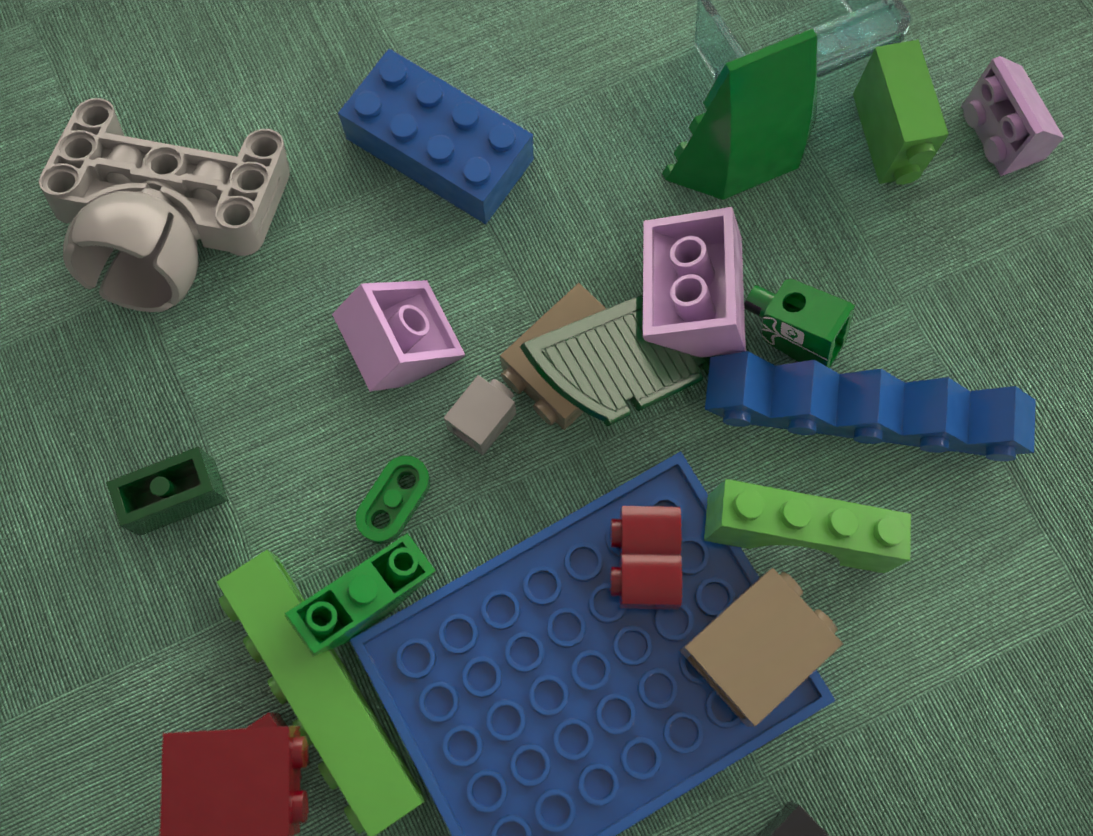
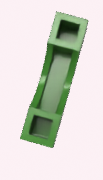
(768, 516)

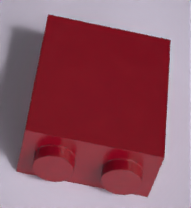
(233, 782)

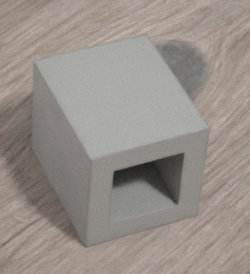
(481, 413)

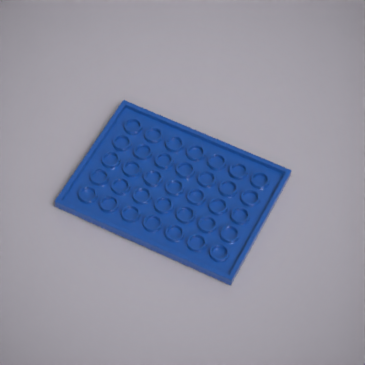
(552, 703)

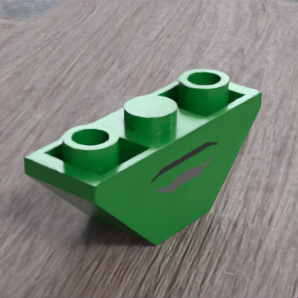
(360, 596)

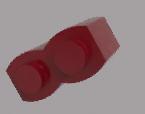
(649, 557)

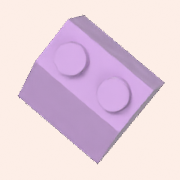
(396, 333)

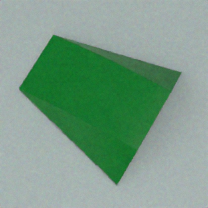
(753, 120)

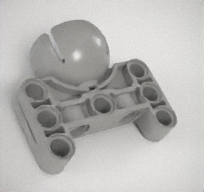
(155, 205)

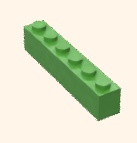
(323, 697)

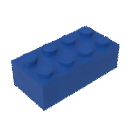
(437, 135)

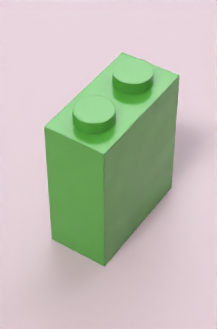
(900, 112)

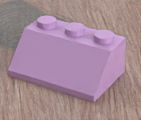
(694, 283)

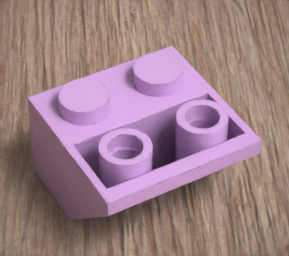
(1010, 117)

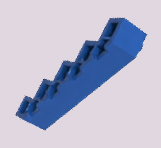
(871, 407)

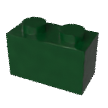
(167, 491)

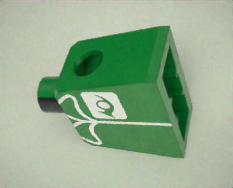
(802, 320)

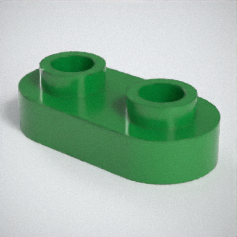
(391, 499)

